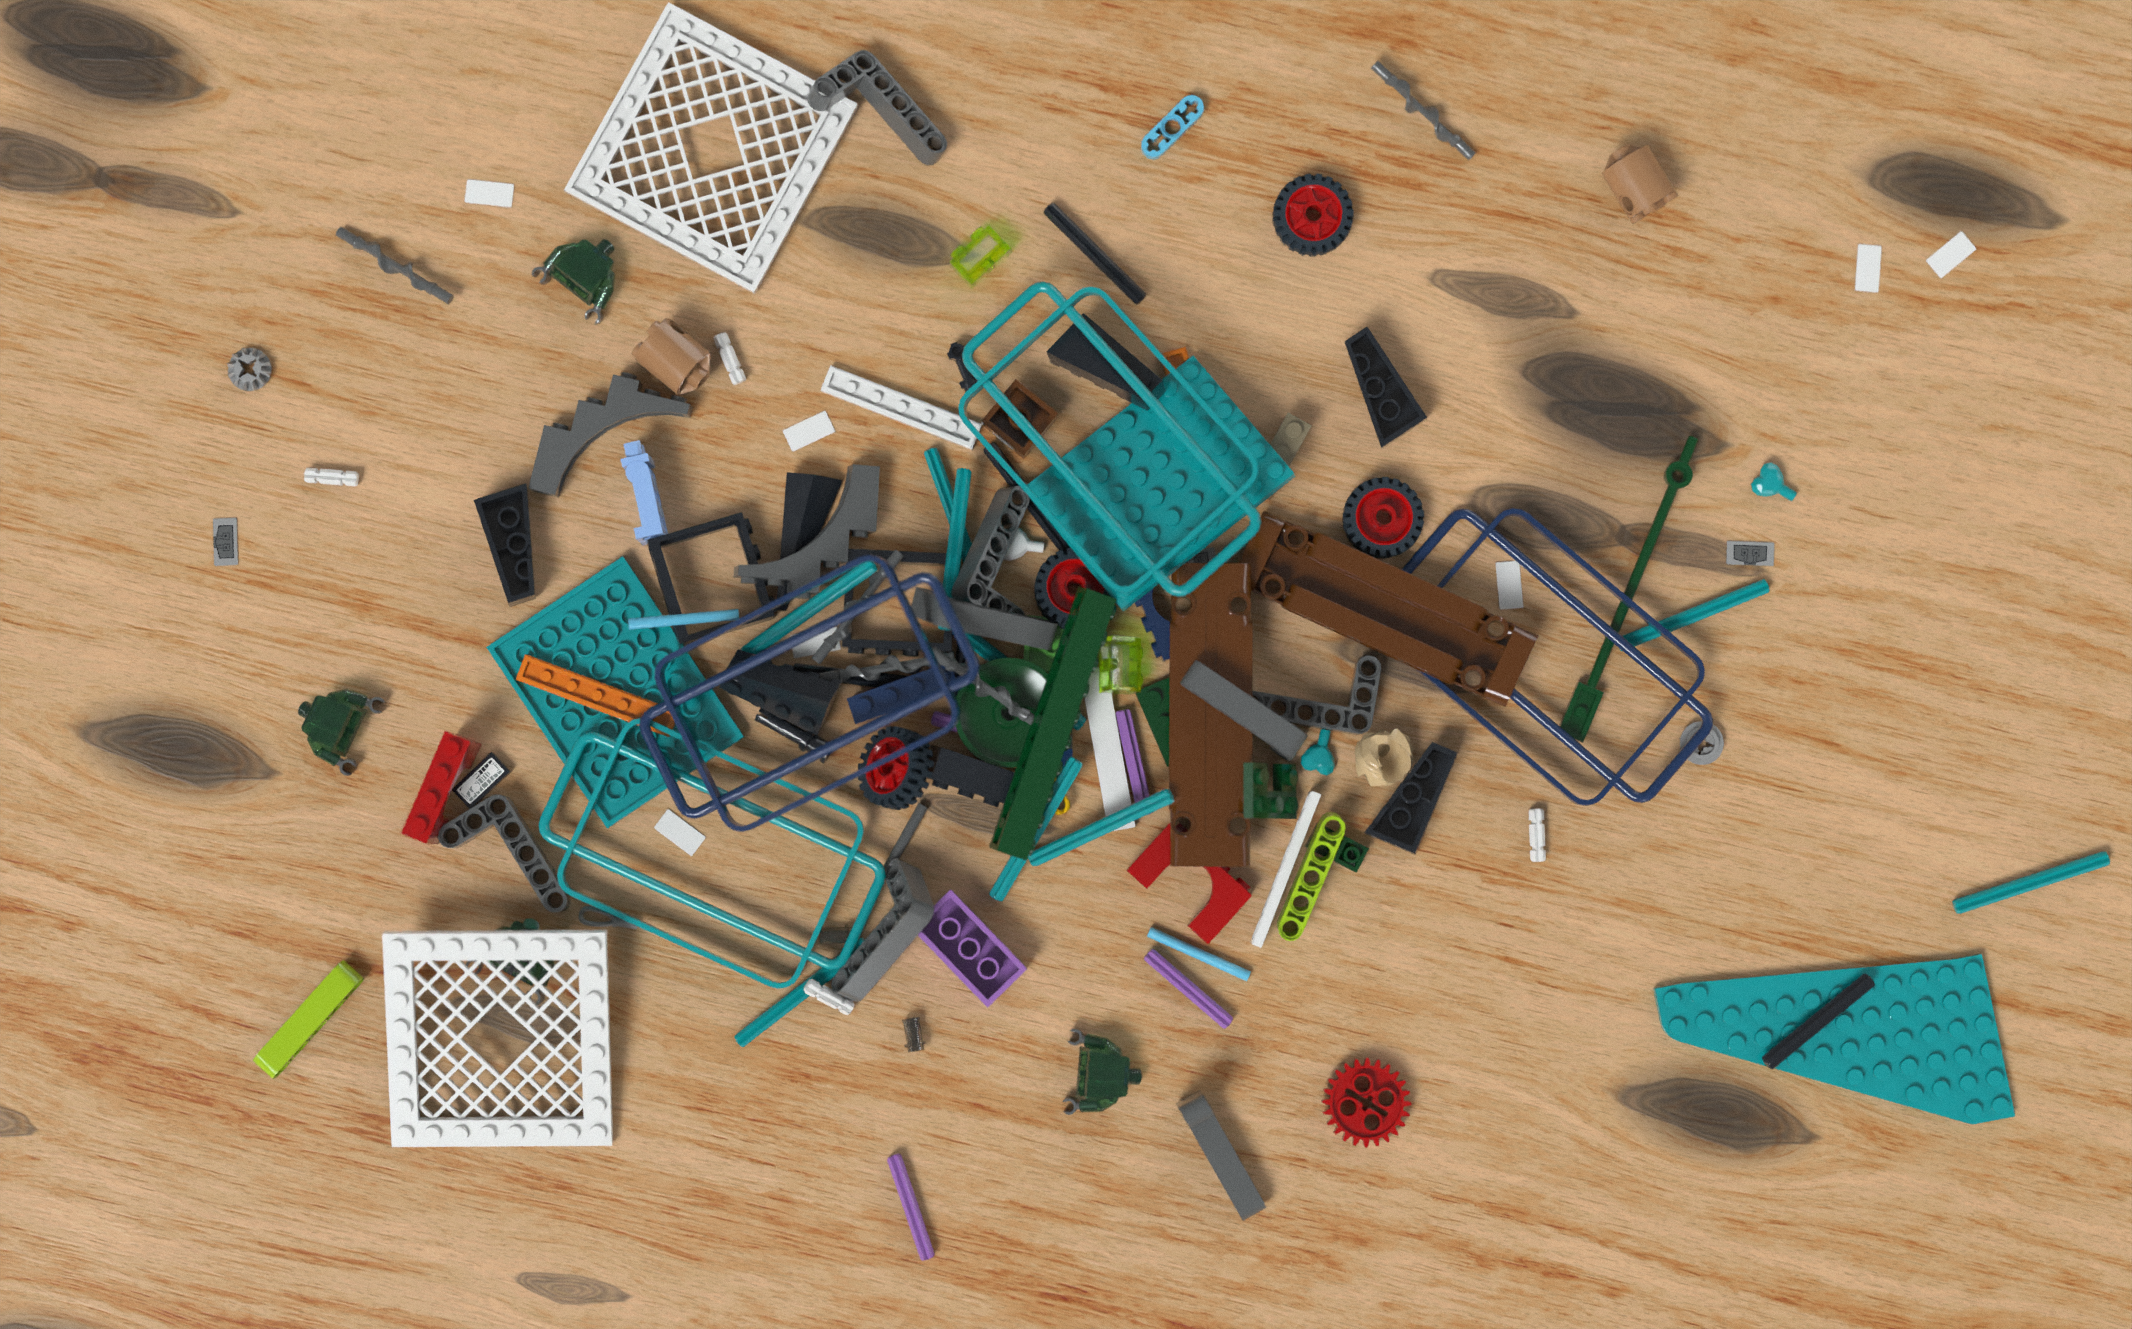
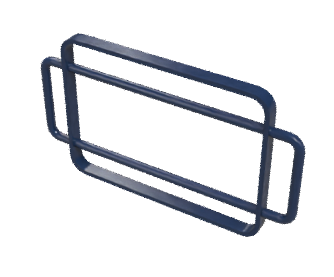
(1685, 696)
(672, 702)

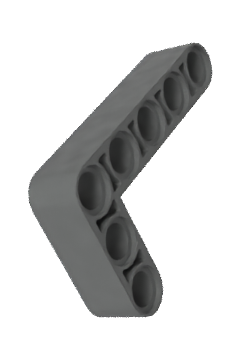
(882, 101)
(985, 560)
(987, 621)
(1319, 709)
(1245, 710)
(515, 845)
(891, 937)
(1221, 1155)

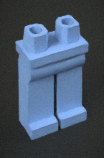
(639, 473)

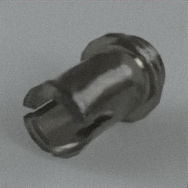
(834, 935)
(913, 1035)

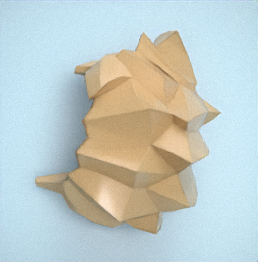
(1384, 757)

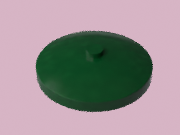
(986, 723)

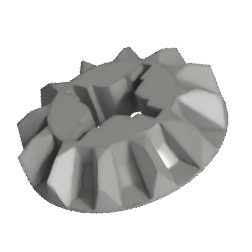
(262, 369)
(1707, 754)

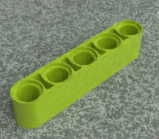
(1310, 889)
(308, 1019)

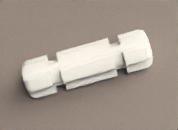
(729, 358)
(331, 476)
(1537, 835)
(828, 997)

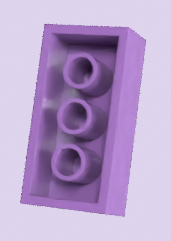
(971, 949)

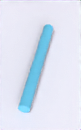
(683, 619)
(1199, 954)

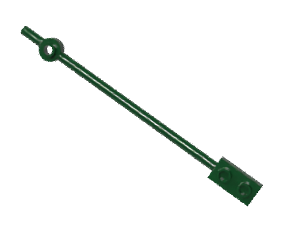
(1586, 697)

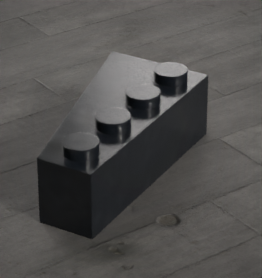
(1082, 359)
(1385, 393)
(508, 534)
(785, 692)
(969, 776)
(1411, 807)

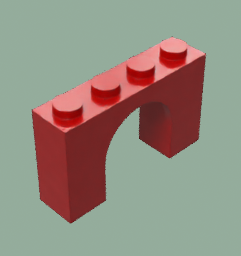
(427, 812)
(1226, 896)

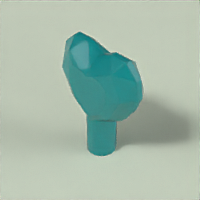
(1771, 483)
(1319, 756)

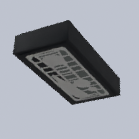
(481, 780)

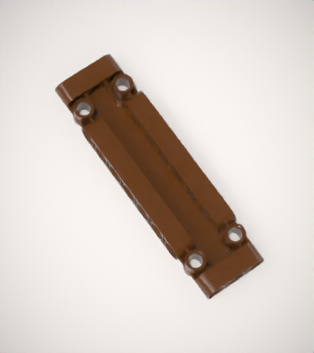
(1387, 609)
(1203, 742)

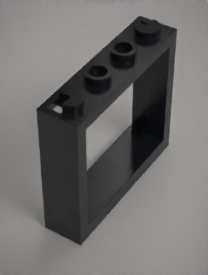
(751, 554)
(885, 647)

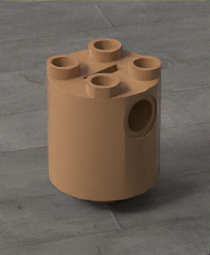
(1638, 181)
(674, 357)

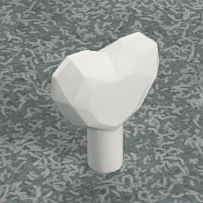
(1021, 544)

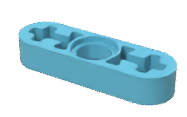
(1191, 118)

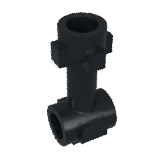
(955, 354)

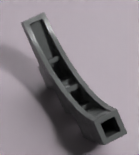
(624, 403)
(853, 514)

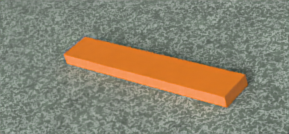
(588, 691)

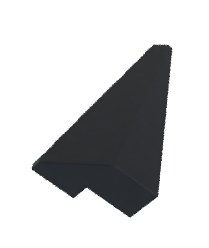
(805, 511)

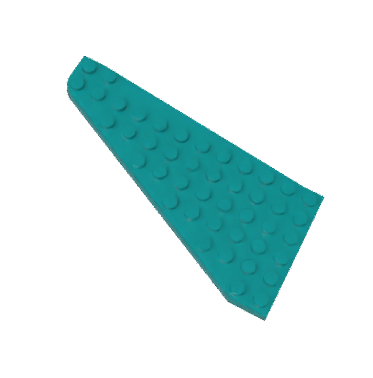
(1912, 1039)

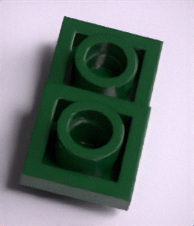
(1349, 853)

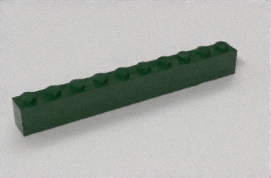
(1053, 723)

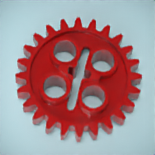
(1353, 1123)

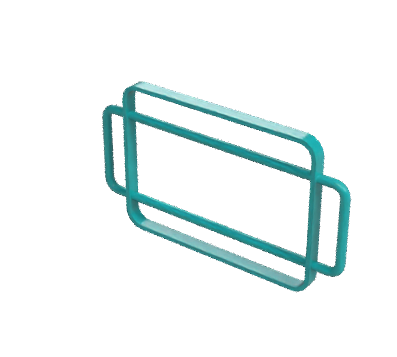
(984, 380)
(572, 847)

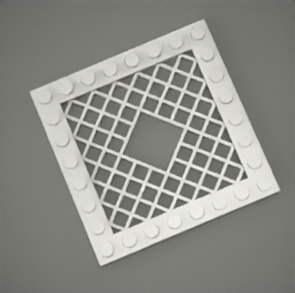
(623, 114)
(407, 1126)

